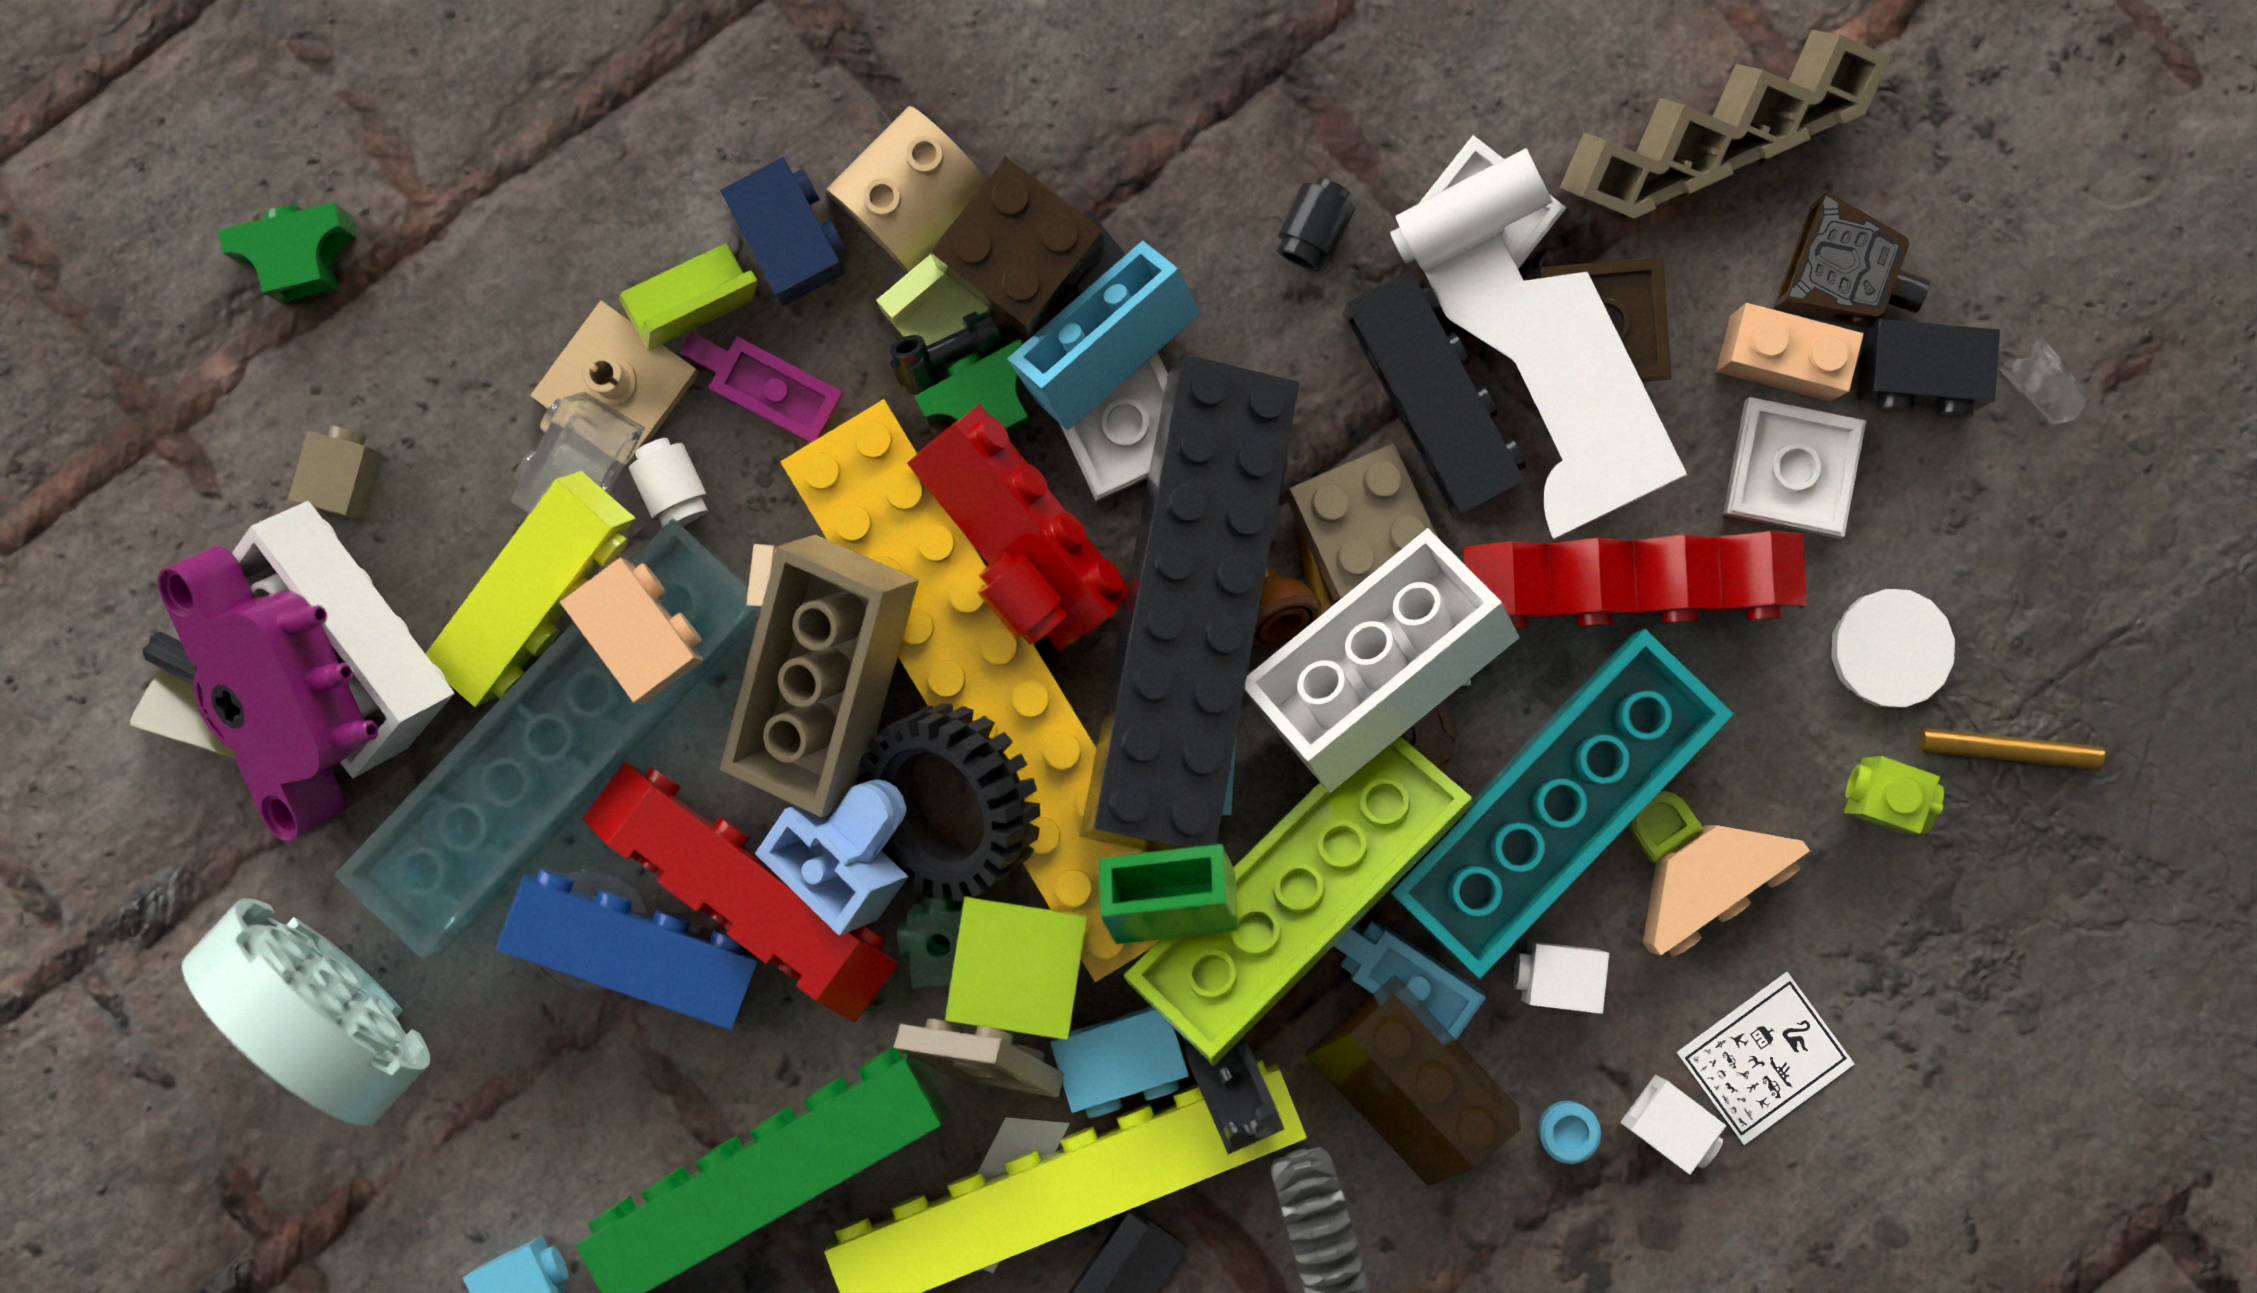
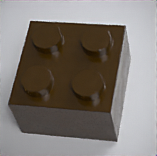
(1018, 247)

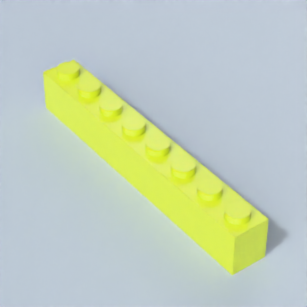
(1047, 1195)

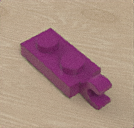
(766, 386)

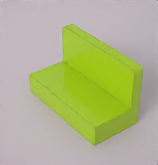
(688, 296)

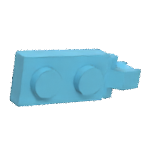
(1381, 953)

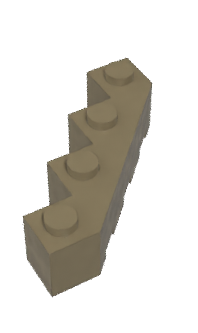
(1752, 121)

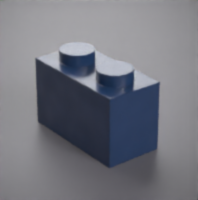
(784, 231)

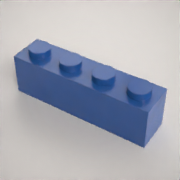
(627, 950)

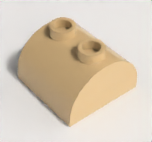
(907, 187)

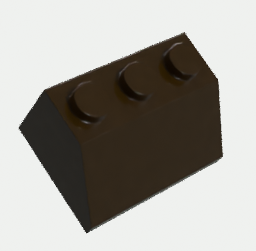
(1416, 1084)

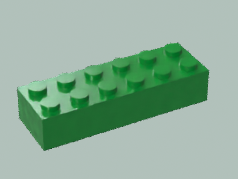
(761, 1180)

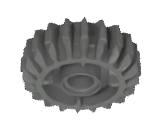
(1318, 1223)

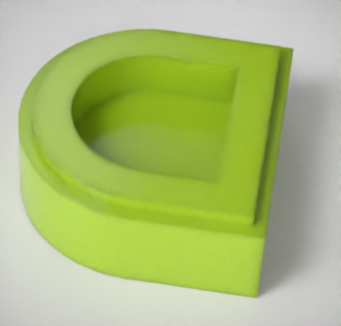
(1663, 825)

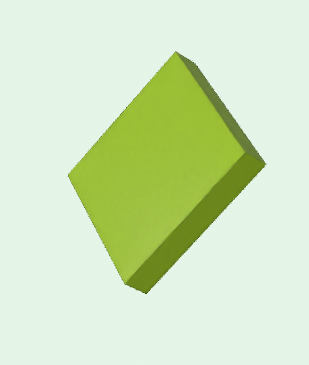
(1016, 968)

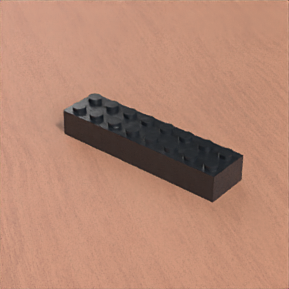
(1190, 608)

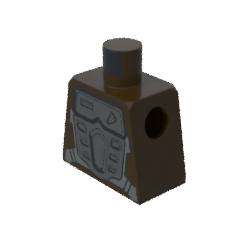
(1848, 268)

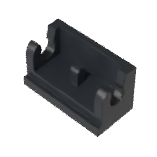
(1235, 1095)

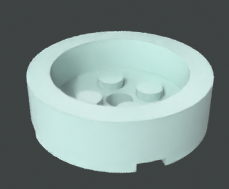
(304, 1013)

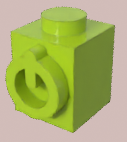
(1894, 795)

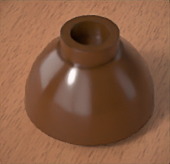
(1283, 610)

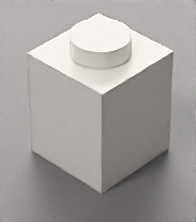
(1562, 976)
(1675, 1125)

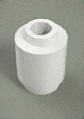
(668, 482)

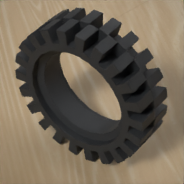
(991, 777)

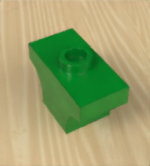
(291, 249)
(977, 381)

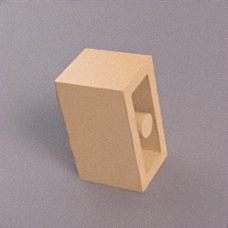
(1789, 352)
(633, 629)

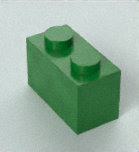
(1168, 894)

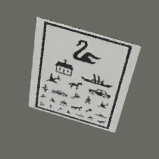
(1765, 1058)

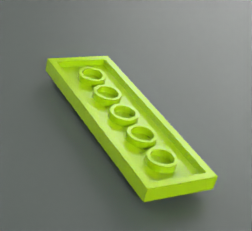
(1301, 896)

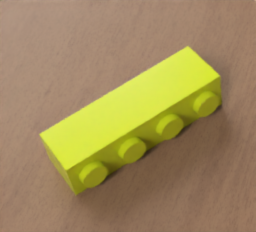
(520, 594)

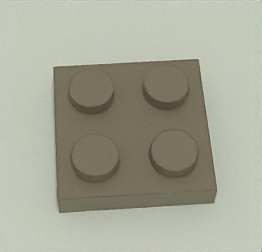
(1358, 517)
(979, 1058)

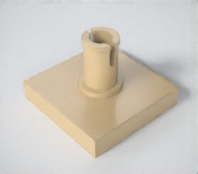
(616, 368)

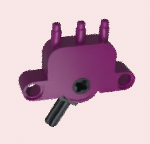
(263, 686)

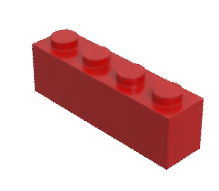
(1009, 509)

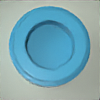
(1569, 1132)

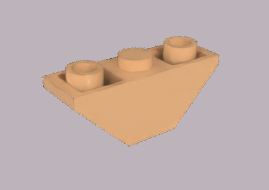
(1711, 880)

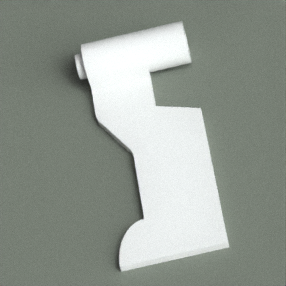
(1553, 333)

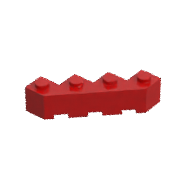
(1644, 576)
(722, 878)

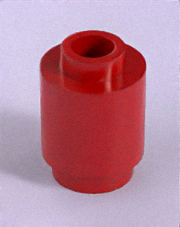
(1021, 597)

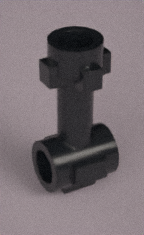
(917, 363)

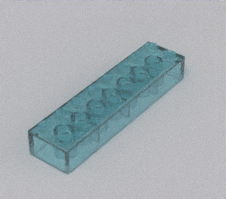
(534, 761)

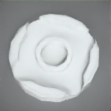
(1893, 648)

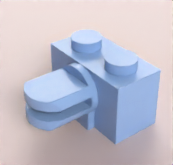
(838, 858)

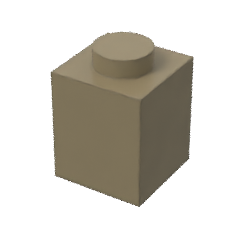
(336, 473)

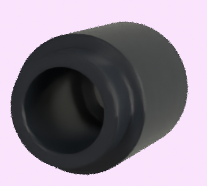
(1315, 224)

